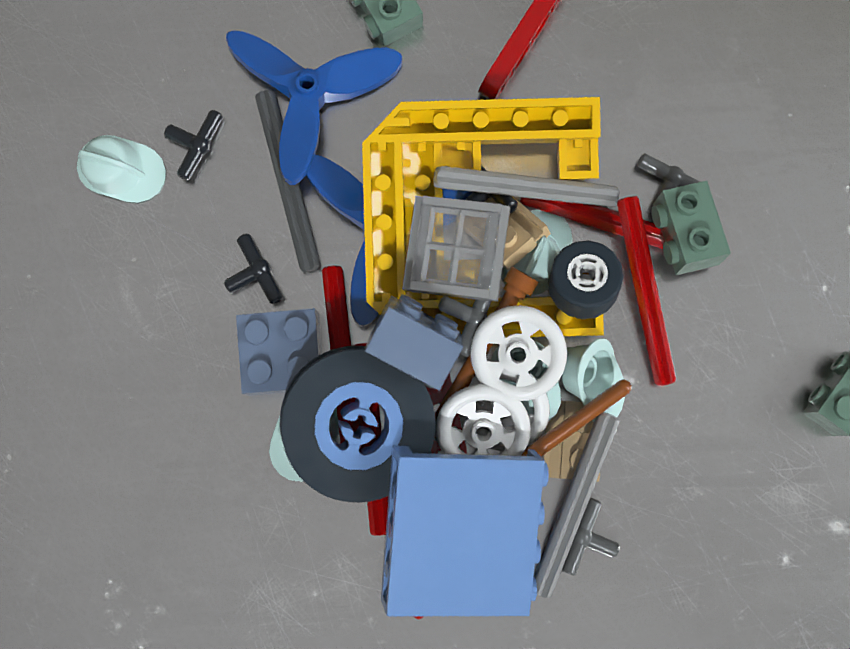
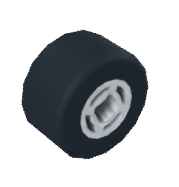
(584, 294)

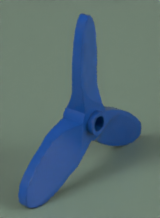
(310, 89)
(346, 196)

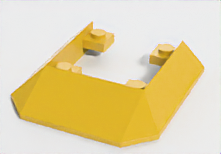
(432, 134)

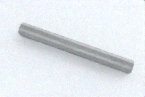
(525, 186)
(575, 503)

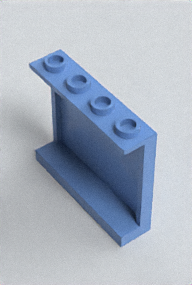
(462, 534)

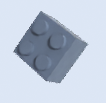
(415, 341)
(276, 348)

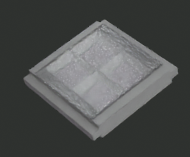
(456, 248)

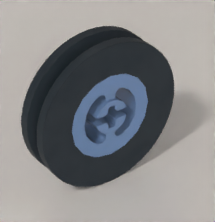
(345, 469)

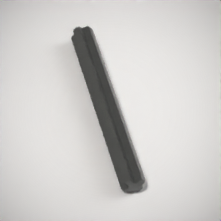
(290, 194)

